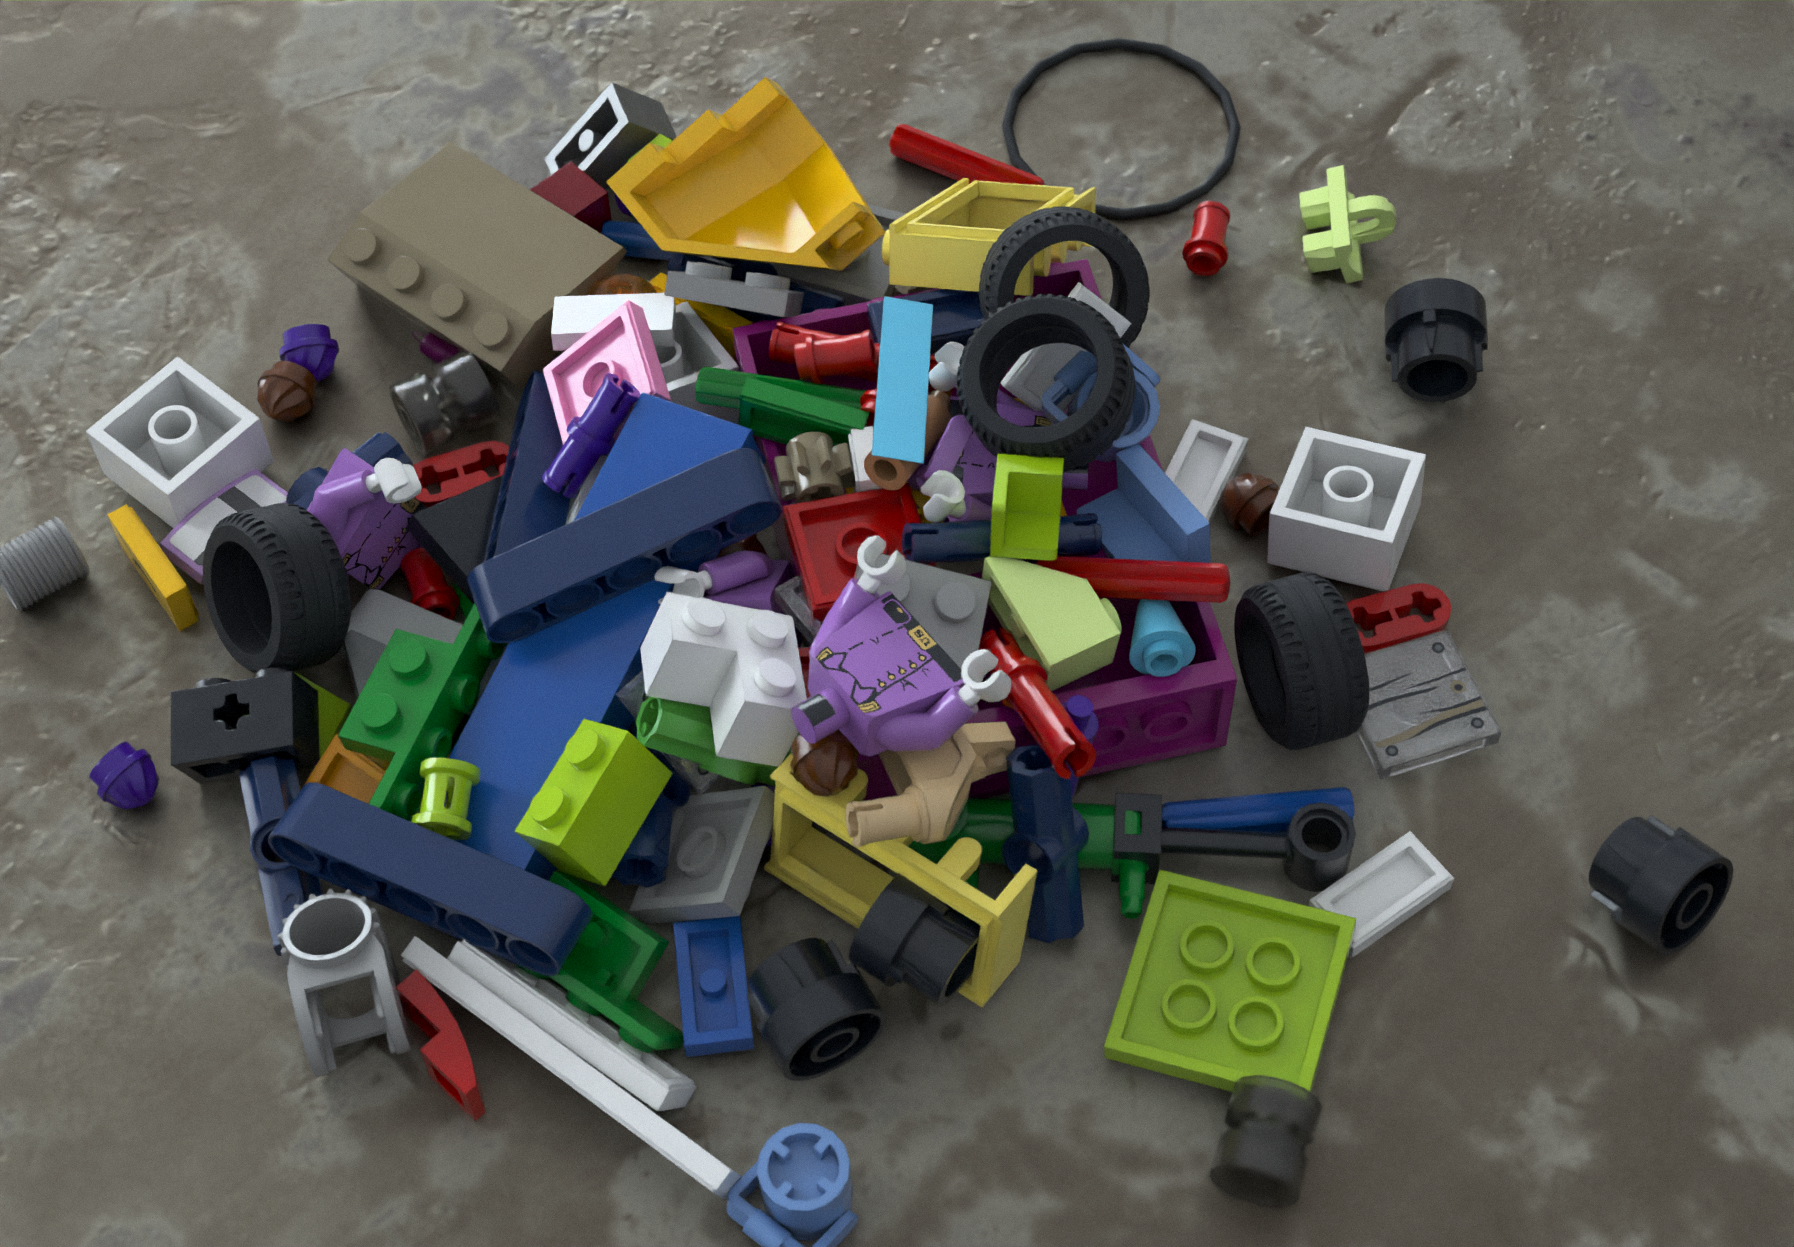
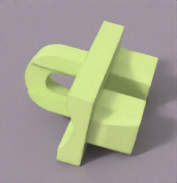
(1341, 210)

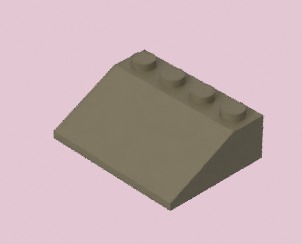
(474, 260)

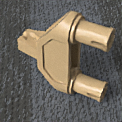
(930, 786)

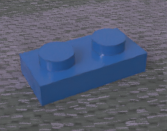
(713, 986)

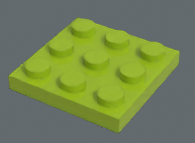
(1229, 985)

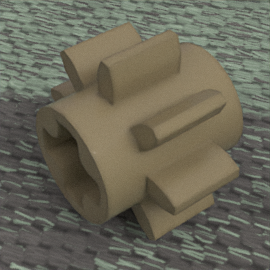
(814, 468)

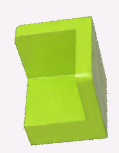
(1026, 507)

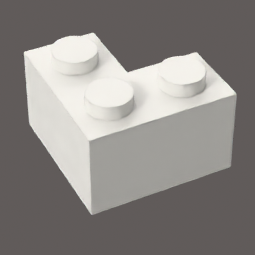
(735, 663)

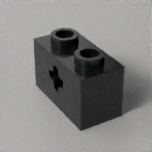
(232, 723)

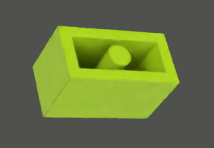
(594, 801)

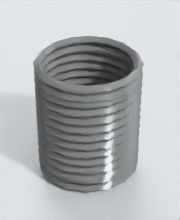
(40, 563)

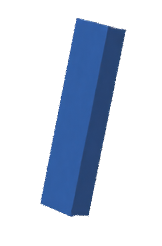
(582, 662)

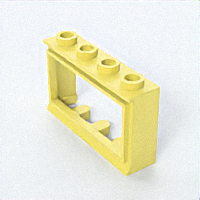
(951, 234)
(851, 884)

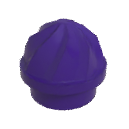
(311, 348)
(125, 777)

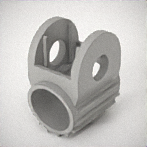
(330, 944)

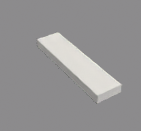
(584, 1034)

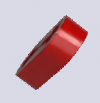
(459, 470)
(1389, 615)

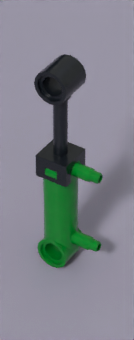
(1131, 838)

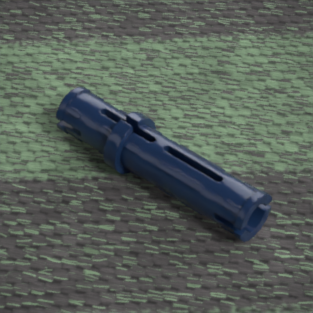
(971, 539)

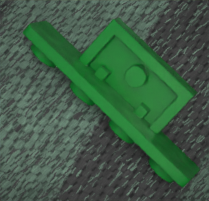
(415, 707)
(612, 968)

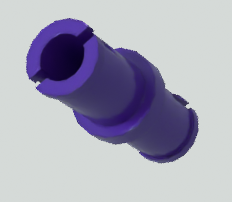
(591, 436)

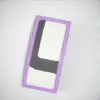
(189, 538)

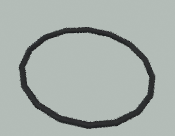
(1140, 46)

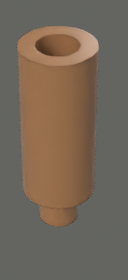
(894, 473)

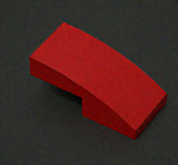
(446, 1052)

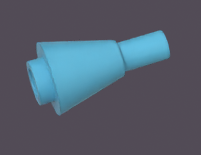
(1159, 640)

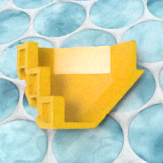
(750, 189)

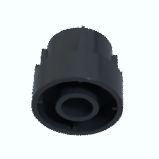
(1436, 338)
(1660, 882)
(916, 941)
(813, 1008)

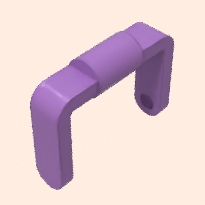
(944, 453)

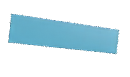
(903, 380)

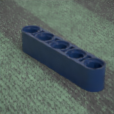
(524, 502)
(624, 545)
(431, 878)

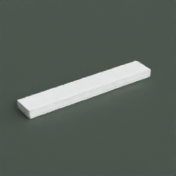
(571, 1069)

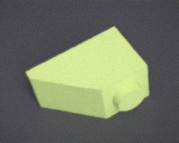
(1053, 618)

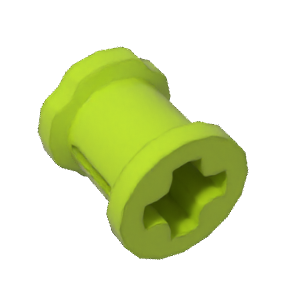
(455, 778)

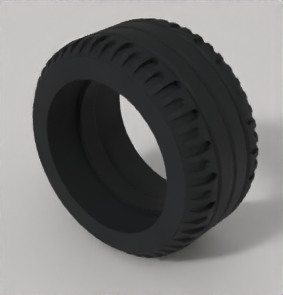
(1060, 224)
(1029, 325)
(276, 588)
(1301, 661)

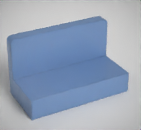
(1149, 515)

